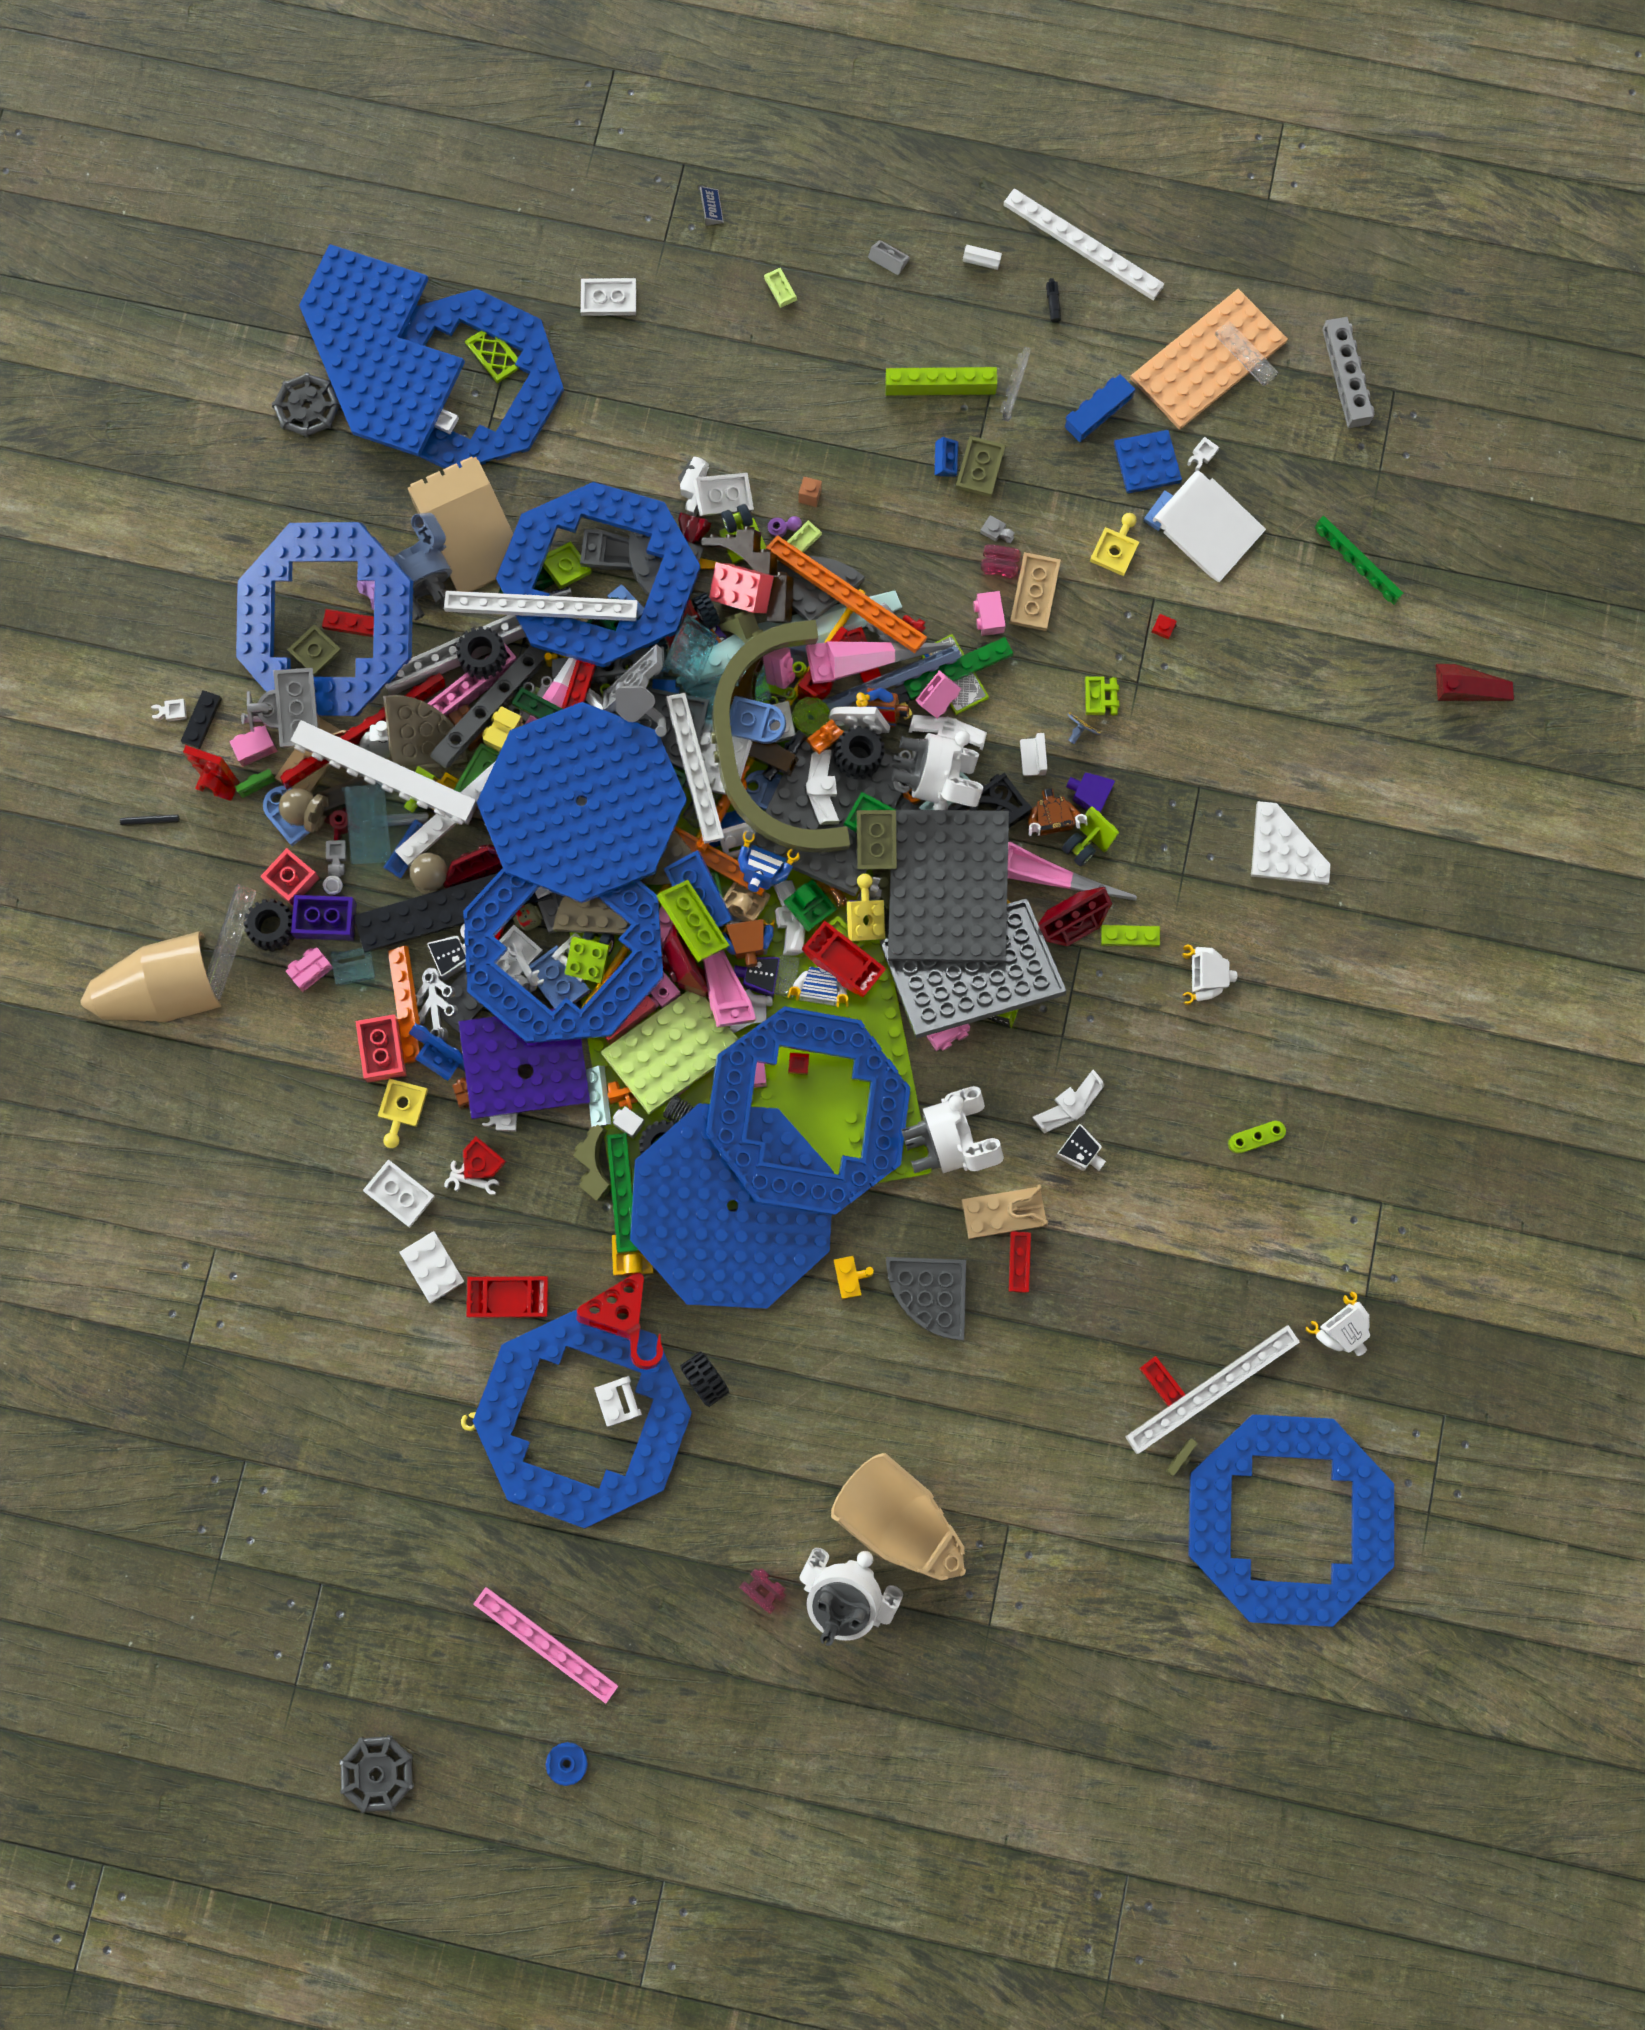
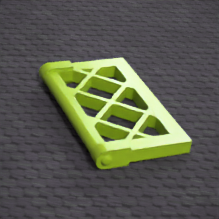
(480, 337)

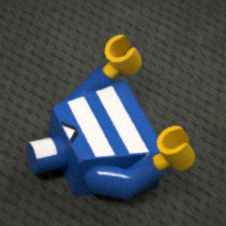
(763, 867)

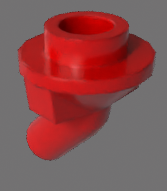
(919, 625)

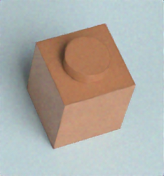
(810, 491)

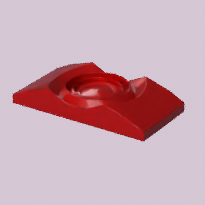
(843, 959)
(507, 1297)

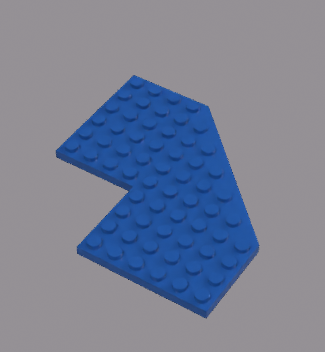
(382, 382)

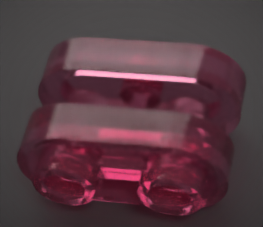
(1000, 560)
(761, 1577)

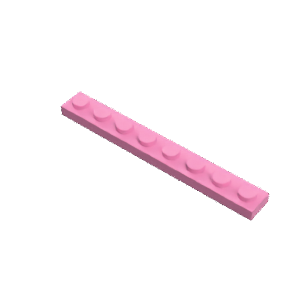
(546, 1645)

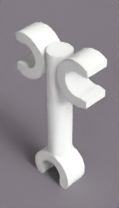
(532, 977)
(457, 1175)

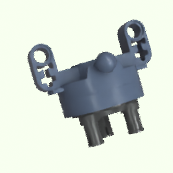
(425, 561)

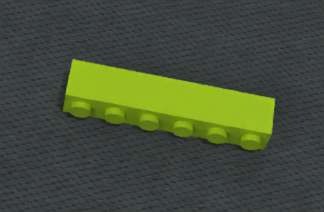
(941, 381)

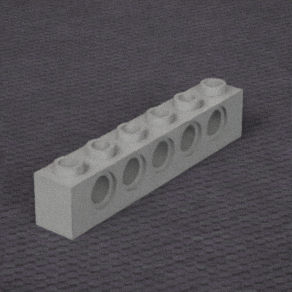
(1354, 415)

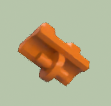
(824, 737)
(621, 1096)

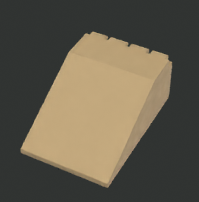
(470, 519)

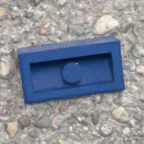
(946, 457)

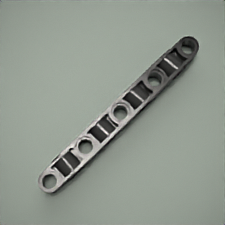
(470, 726)

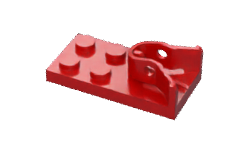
(819, 690)
(213, 773)

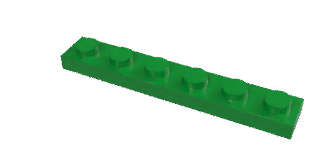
(1362, 564)
(963, 666)
(621, 1190)

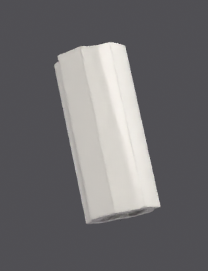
(982, 257)

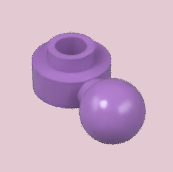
(794, 524)

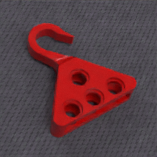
(608, 1318)

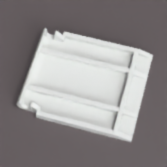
(1209, 525)

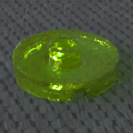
(813, 707)

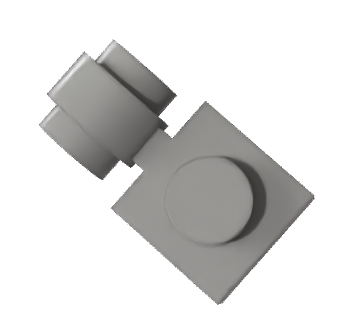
(336, 852)

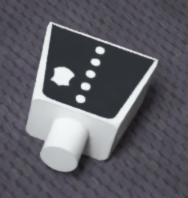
(448, 955)
(1081, 1150)

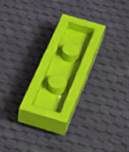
(1130, 935)

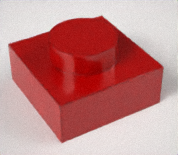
(1164, 626)
(798, 1063)

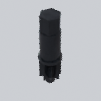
(1053, 300)

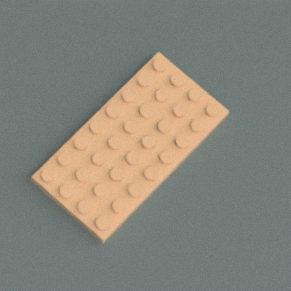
(1199, 366)

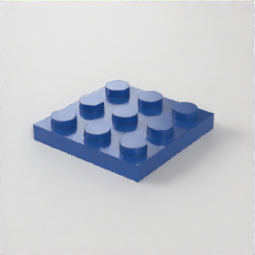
(1147, 461)

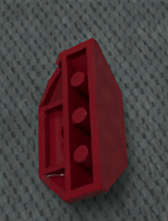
(473, 866)
(1075, 916)
(682, 965)

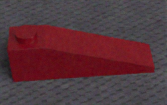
(1466, 684)

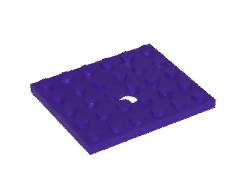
(492, 1063)

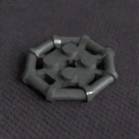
(301, 396)
(385, 1783)

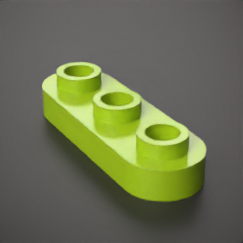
(1249, 1140)

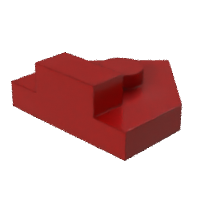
(480, 1160)

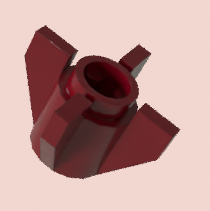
(693, 528)
(339, 823)

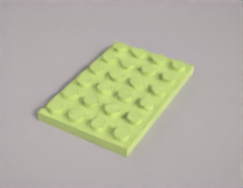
(669, 1050)

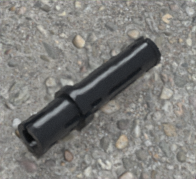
(792, 746)

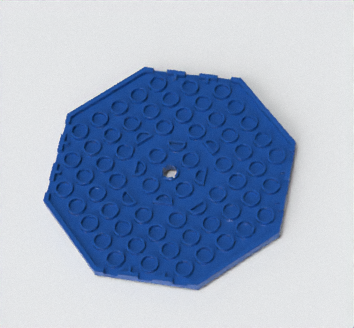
(590, 847)
(702, 1246)

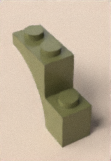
(742, 625)
(588, 1153)

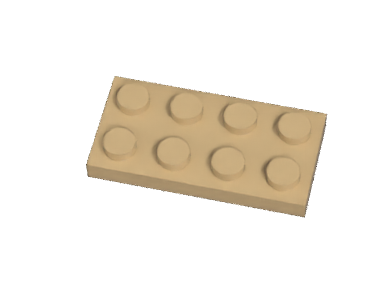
(1035, 591)

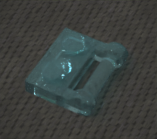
(352, 971)

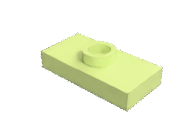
(780, 287)
(805, 536)

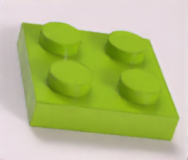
(565, 566)

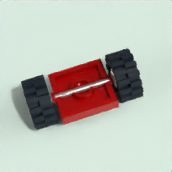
(704, 612)

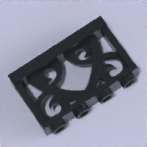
(1015, 814)

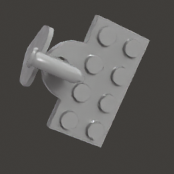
(629, 692)
(288, 703)

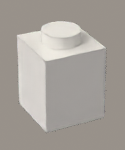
(628, 1122)

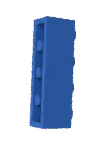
(1099, 407)

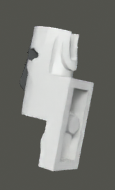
(695, 468)

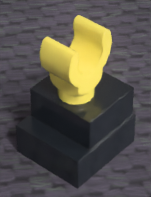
(902, 698)

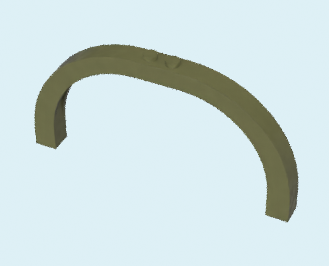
(791, 837)

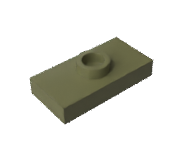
(1181, 1458)

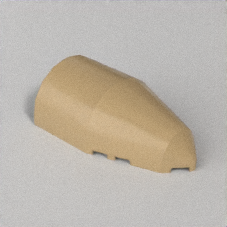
(154, 984)
(898, 1520)

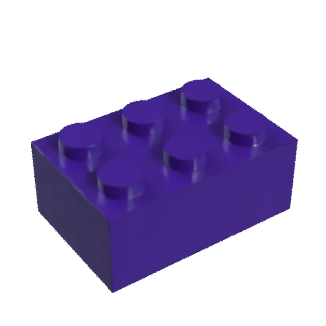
(323, 917)

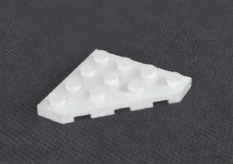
(1283, 849)

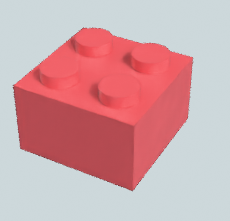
(289, 876)

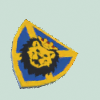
(1079, 729)

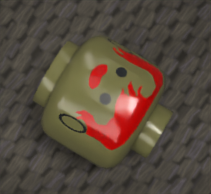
(528, 917)

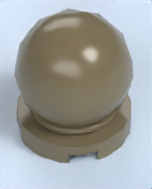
(301, 808)
(428, 873)

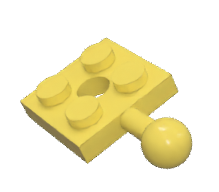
(1112, 539)
(858, 909)
(408, 1115)

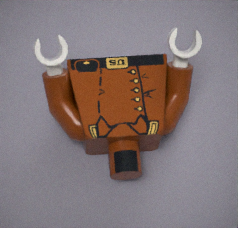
(1054, 815)

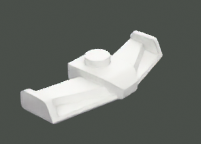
(947, 727)
(821, 788)
(785, 919)
(1071, 1104)

